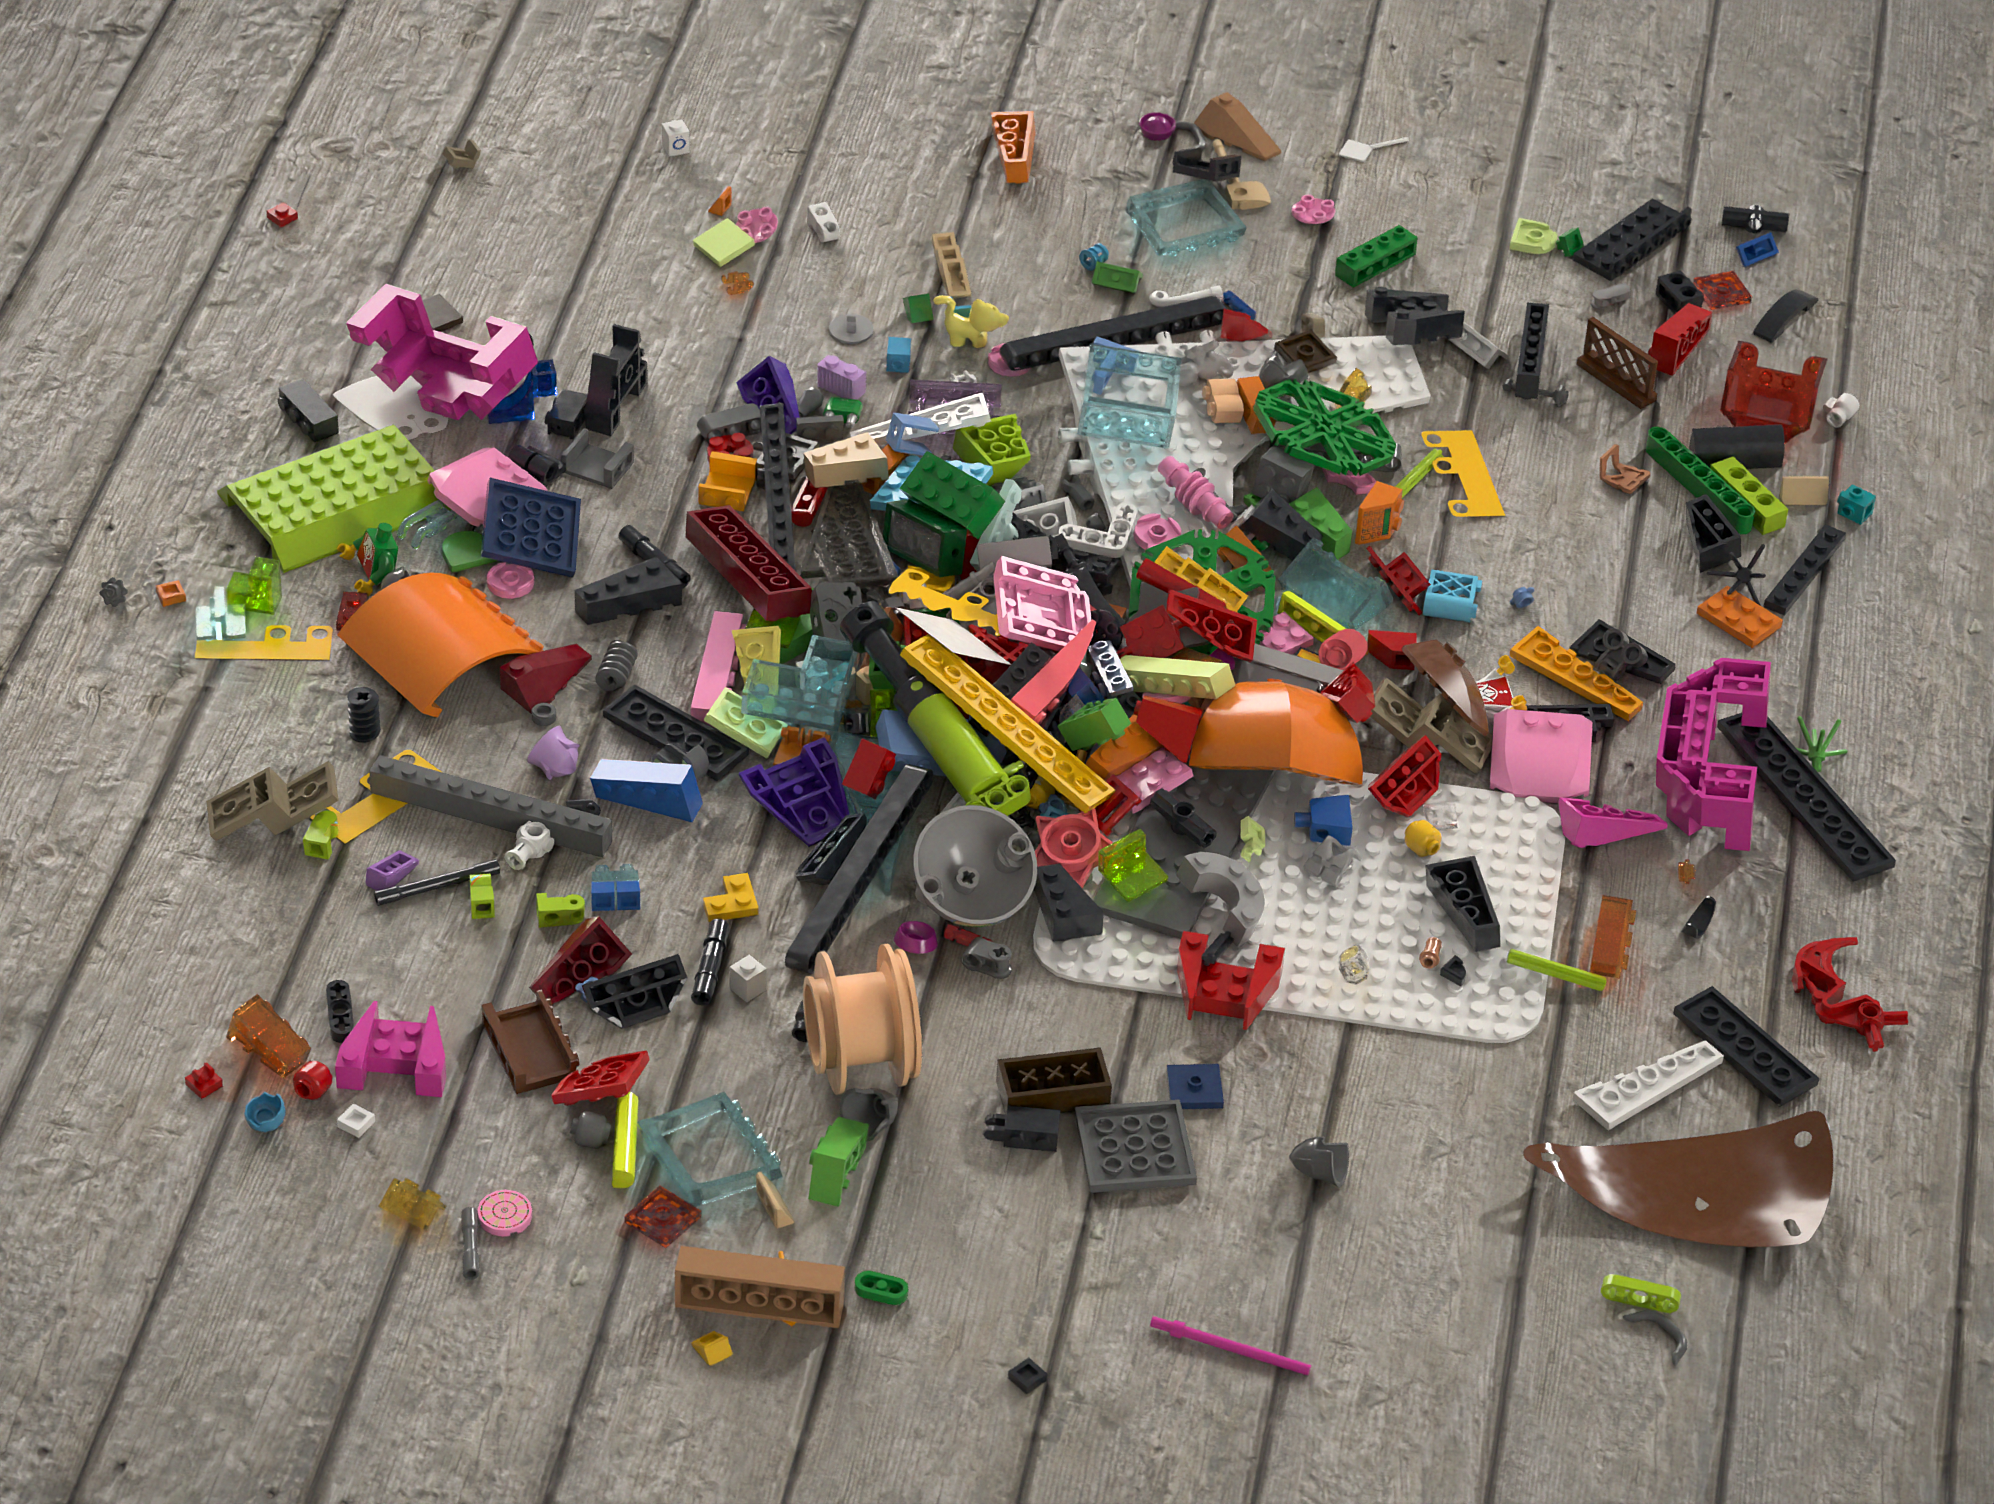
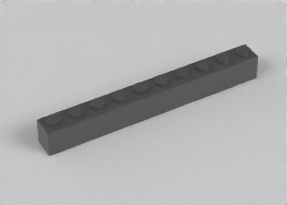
(488, 804)

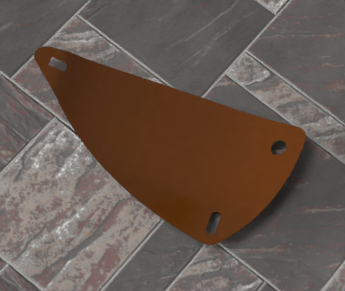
(1745, 1176)

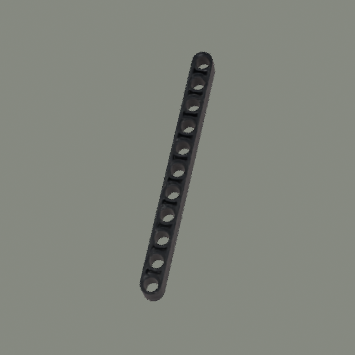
(1121, 330)
(859, 868)

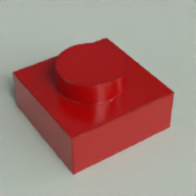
(282, 214)

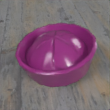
(1157, 126)
(916, 937)

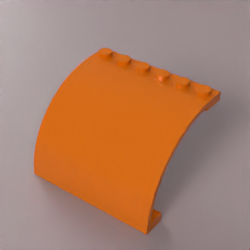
(430, 633)

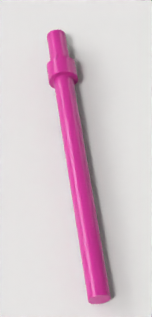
(1179, 1329)

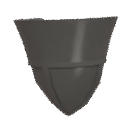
(1274, 372)
(869, 1107)
(1322, 1160)

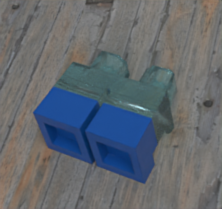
(623, 881)

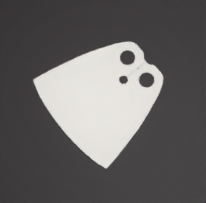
(382, 407)

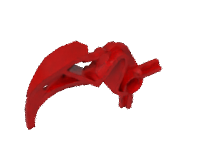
(1859, 1012)

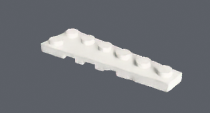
(948, 416)
(1632, 1093)

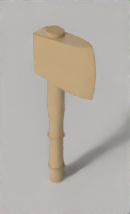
(1243, 194)

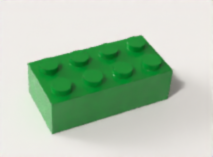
(952, 494)

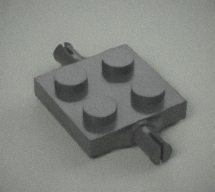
(795, 452)

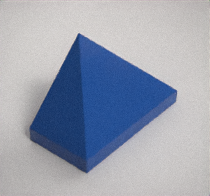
(1757, 249)

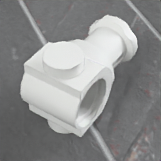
(531, 842)

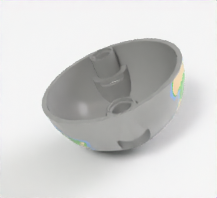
(970, 847)

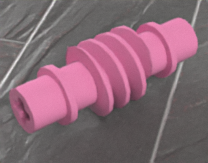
(1195, 492)

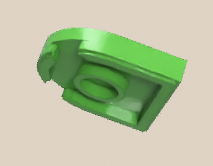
(463, 551)

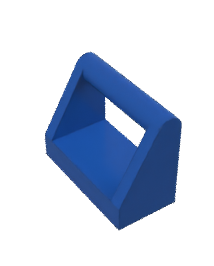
(1084, 688)

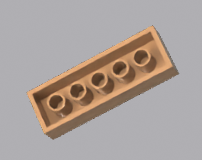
(759, 1286)

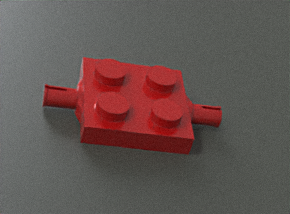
(1152, 635)

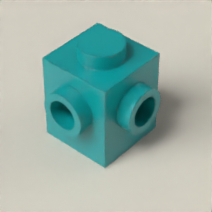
(1856, 504)

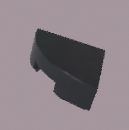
(1454, 971)

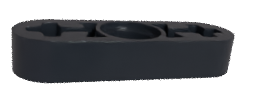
(344, 1003)

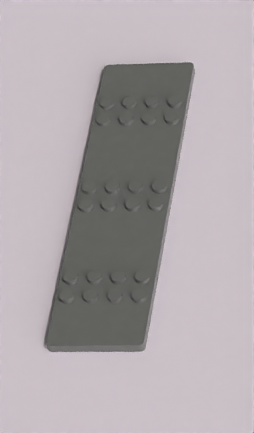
(1222, 802)

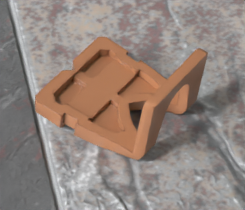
(1629, 477)

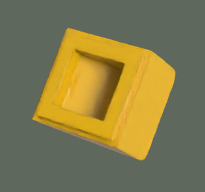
(712, 1347)

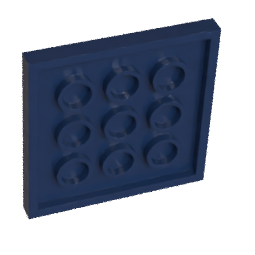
(531, 527)

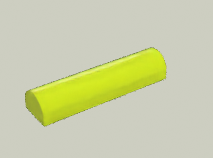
(1308, 617)
(625, 1141)

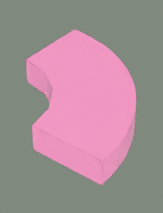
(1359, 484)

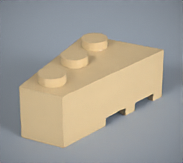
(846, 460)

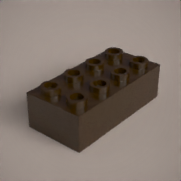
(1055, 1080)

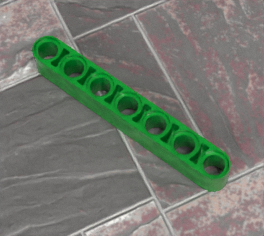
(1699, 478)

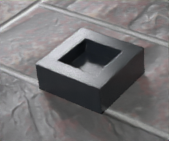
(1027, 1375)

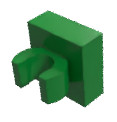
(1570, 242)

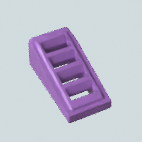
(389, 872)

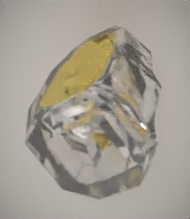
(1354, 964)

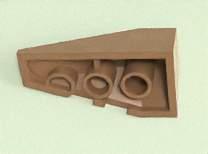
(1233, 123)

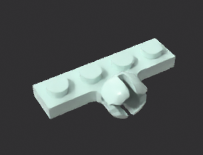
(1000, 527)

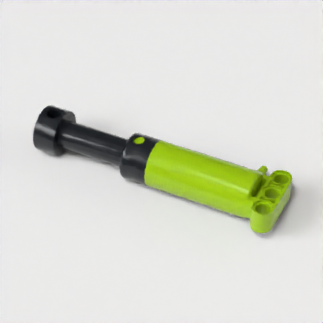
(936, 718)

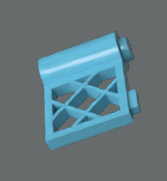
(1449, 603)

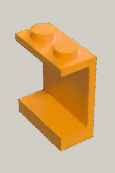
(728, 481)

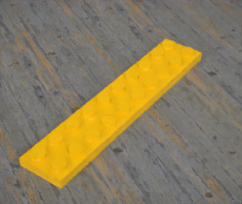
(1007, 723)

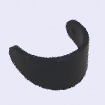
(1701, 918)

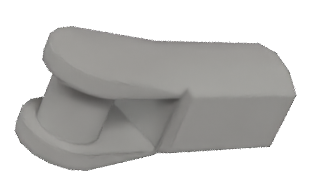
(1610, 295)

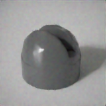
(1095, 522)

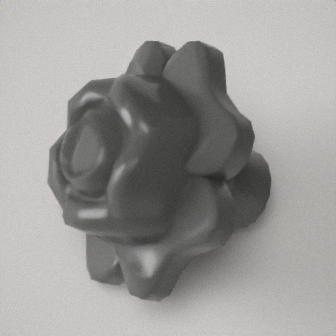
(113, 592)

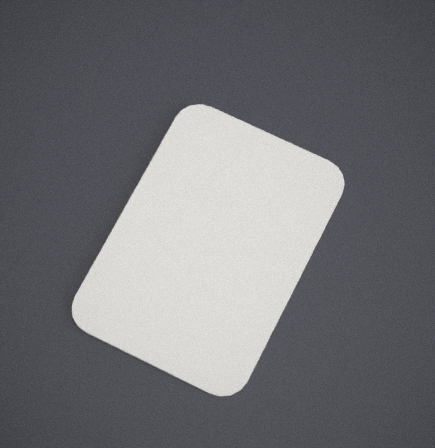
(1376, 905)

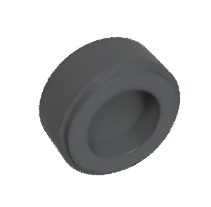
(544, 714)

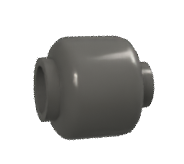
(590, 1129)

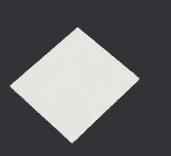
(953, 636)

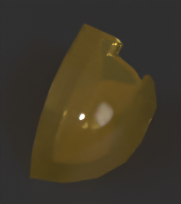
(1357, 386)

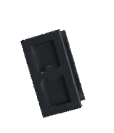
(566, 413)

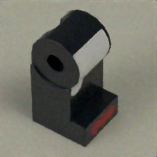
(856, 720)

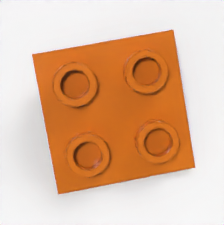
(793, 742)

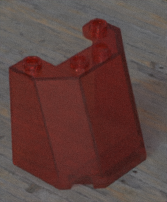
(1771, 396)

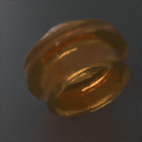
(1686, 871)

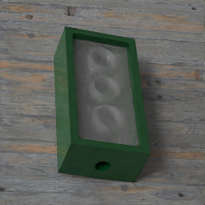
(924, 538)

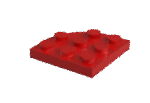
(603, 1078)

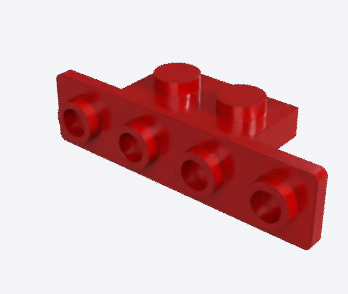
(1405, 577)

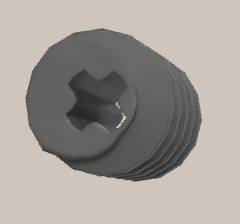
(616, 665)

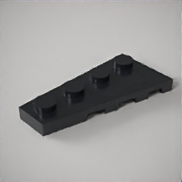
(1591, 647)

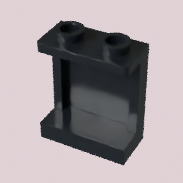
(1190, 163)

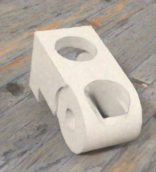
(824, 225)

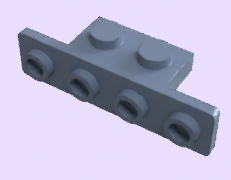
(1109, 671)

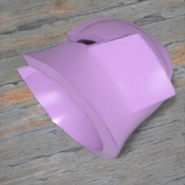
(555, 754)

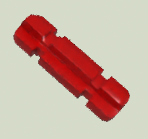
(962, 936)

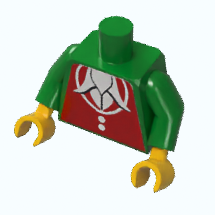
(376, 553)

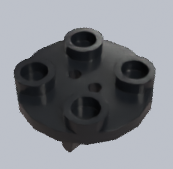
(1106, 624)

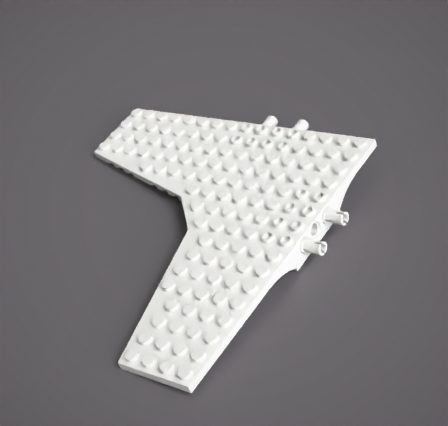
(1130, 470)

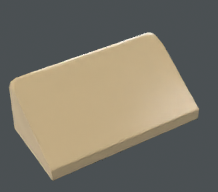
(1804, 490)
(772, 1201)

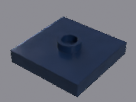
(1195, 1085)

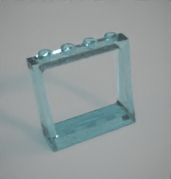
(1183, 193)
(701, 1193)

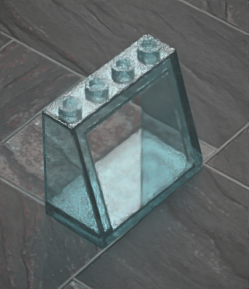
(1123, 419)

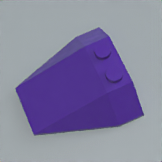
(802, 791)

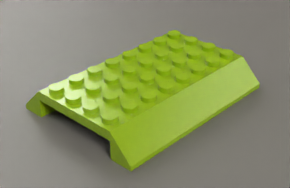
(334, 495)

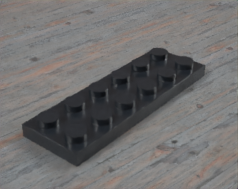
(666, 724)
(1746, 1046)

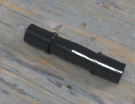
(646, 550)
(710, 962)

